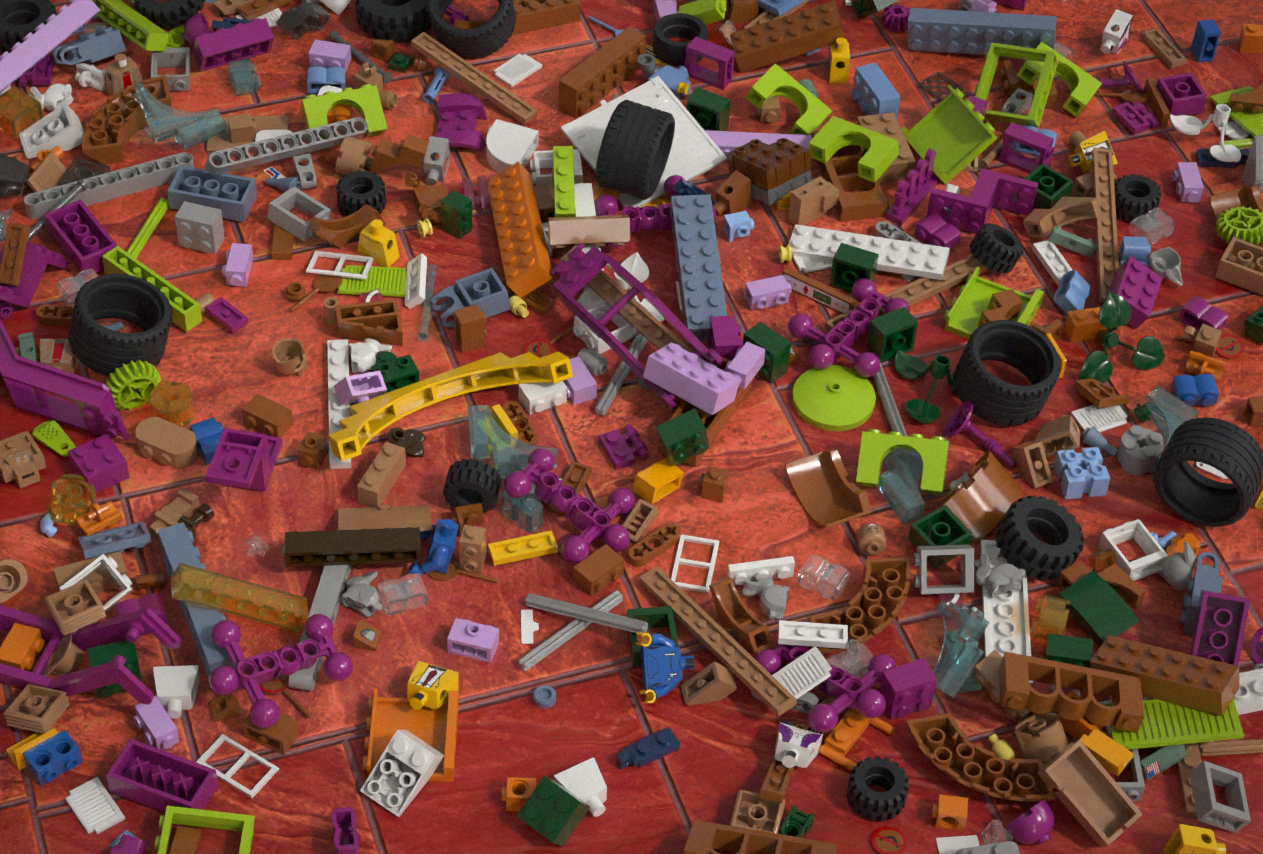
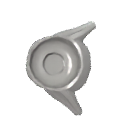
(1166, 264)
(1179, 568)

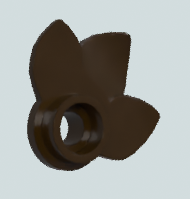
(409, 439)

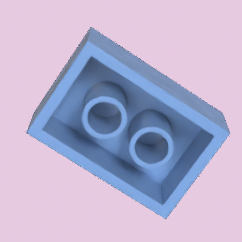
(874, 91)

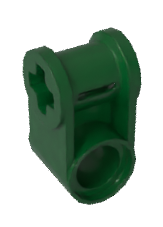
(797, 823)

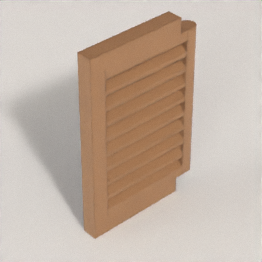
(46, 174)

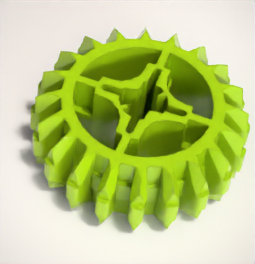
(1241, 224)
(133, 384)

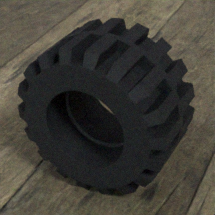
(360, 189)
(1135, 196)
(996, 248)
(472, 483)
(879, 773)

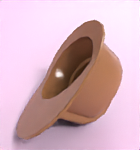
(12, 578)
(64, 658)

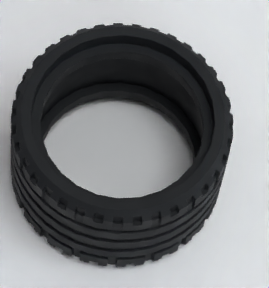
(476, 41)
(635, 149)
(125, 299)
(1022, 349)
(1201, 498)

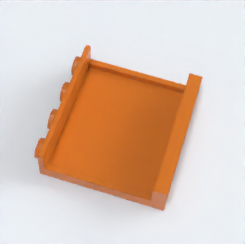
(430, 725)

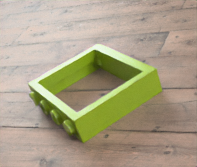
(1043, 87)
(206, 819)

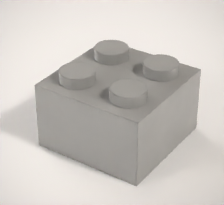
(199, 227)

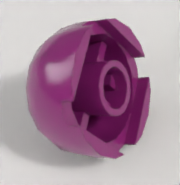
(193, 27)
(1033, 824)

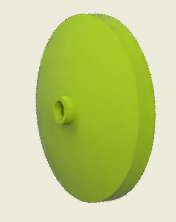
(833, 398)

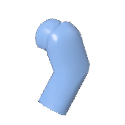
(46, 526)
(1165, 541)

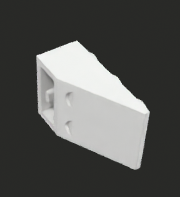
(401, 772)

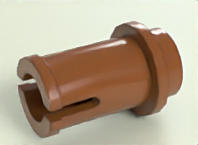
(151, 580)

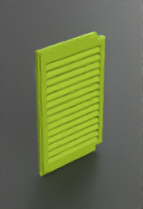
(389, 281)

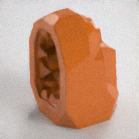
(1177, 544)

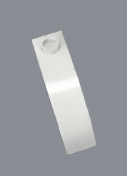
(509, 144)

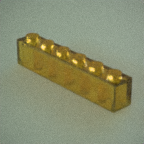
(239, 597)

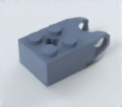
(91, 47)
(480, 289)
(1204, 578)

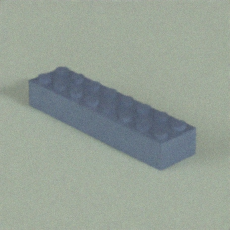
(974, 31)
(697, 262)
(178, 548)

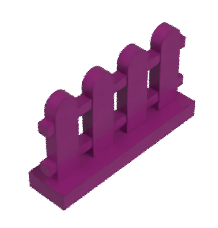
(913, 190)

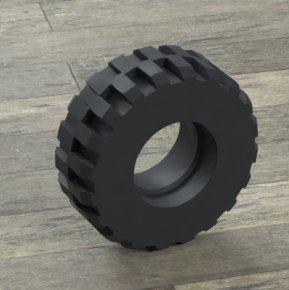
(393, 18)

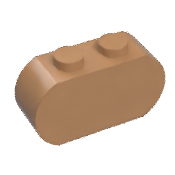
(166, 442)

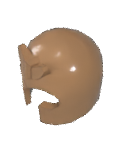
(289, 356)

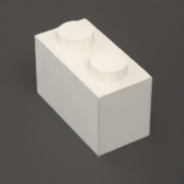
(542, 395)

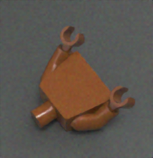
(426, 198)

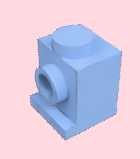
(737, 225)

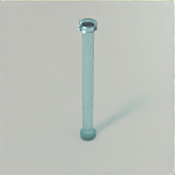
(423, 334)

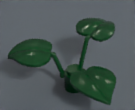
(1112, 313)
(912, 367)

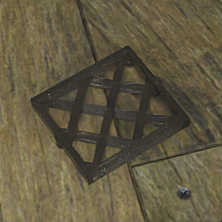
(934, 93)

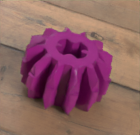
(896, 17)

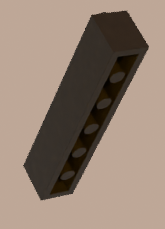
(352, 547)

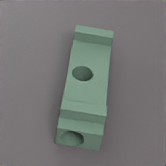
(1072, 241)
(28, 346)

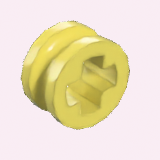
(424, 227)
(785, 254)

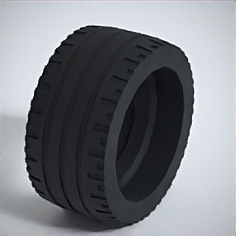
(676, 26)

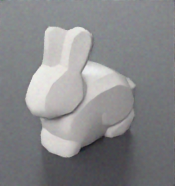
(54, 96)
(364, 354)

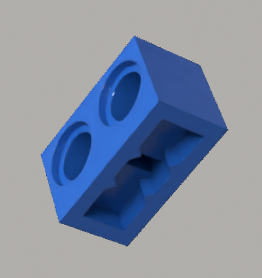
(47, 758)

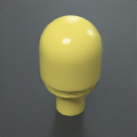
(518, 306)
(1001, 748)

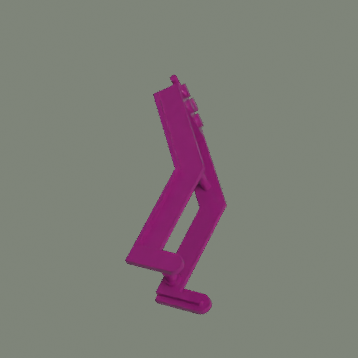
(580, 270)
(95, 404)
(109, 631)

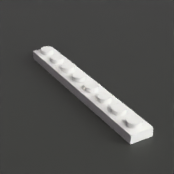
(337, 370)

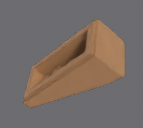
(641, 506)

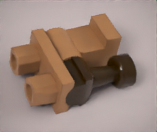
(182, 510)

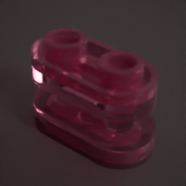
(466, 188)

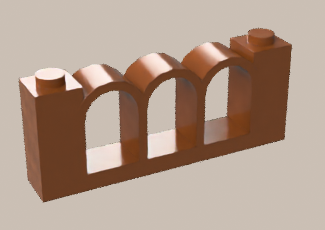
(855, 205)
(1017, 693)
(708, 836)

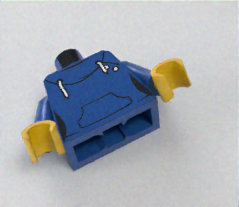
(661, 665)

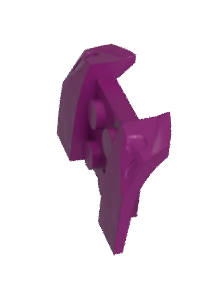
(459, 120)

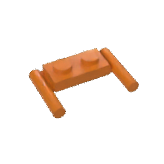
(846, 734)

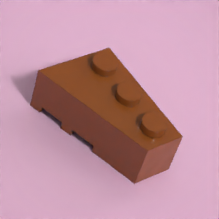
(370, 320)

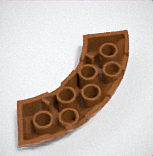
(118, 121)
(876, 605)
(975, 766)

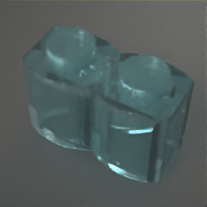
(244, 77)
(524, 510)

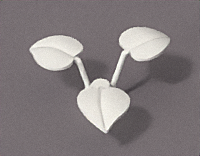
(1192, 125)
(639, 269)

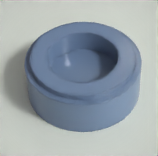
(544, 696)

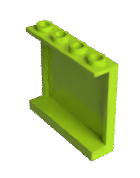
(953, 133)
(975, 298)

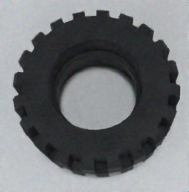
(170, 13)
(21, 18)
(1049, 522)

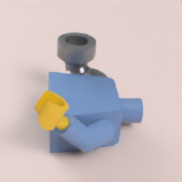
(675, 79)

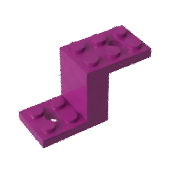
(990, 191)
(33, 267)
(244, 459)

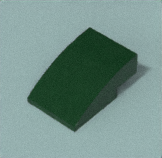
(1098, 608)

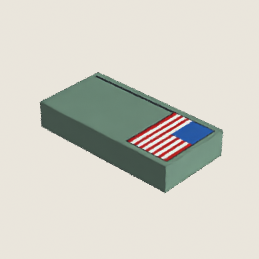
(1162, 760)

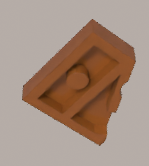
(1100, 394)

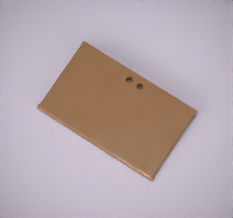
(224, 141)
(385, 517)

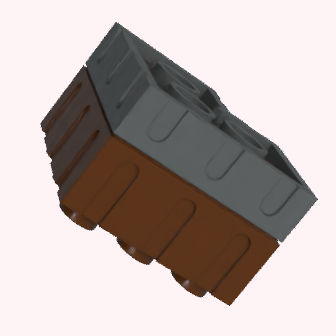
(772, 167)

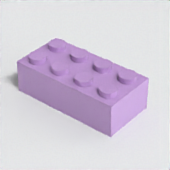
(691, 378)

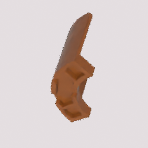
(1245, 196)
(824, 490)
(984, 496)

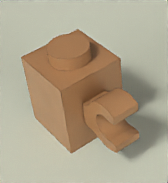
(368, 76)
(1205, 340)

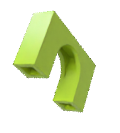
(706, 10)
(779, 83)
(1080, 83)
(364, 100)
(841, 133)
(563, 181)
(877, 446)

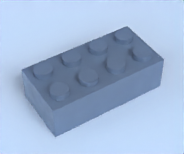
(226, 192)

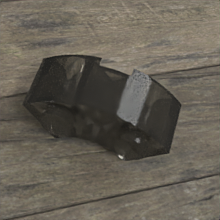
(303, 19)

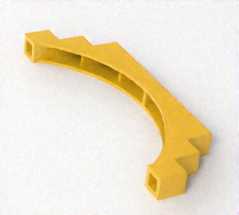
(493, 371)

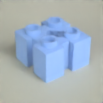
(1081, 473)

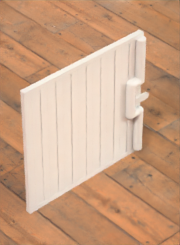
(691, 147)

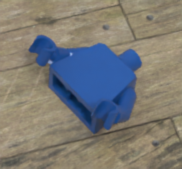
(440, 547)

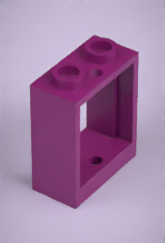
(714, 52)
(1030, 138)

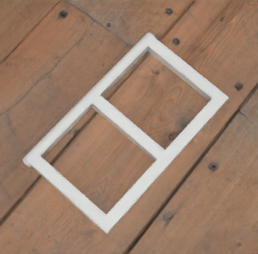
(342, 257)
(710, 566)
(247, 754)

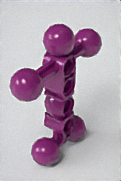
(645, 218)
(842, 336)
(579, 510)
(843, 686)
(264, 711)

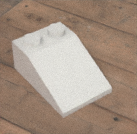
(57, 128)

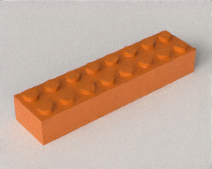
(519, 230)

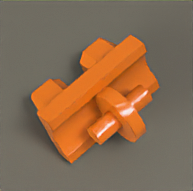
(1202, 364)
(99, 518)

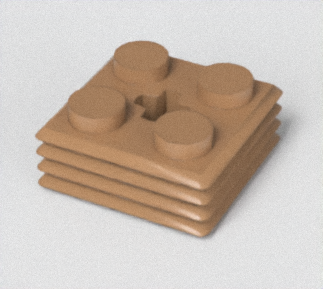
(75, 607)
(36, 708)
(749, 806)

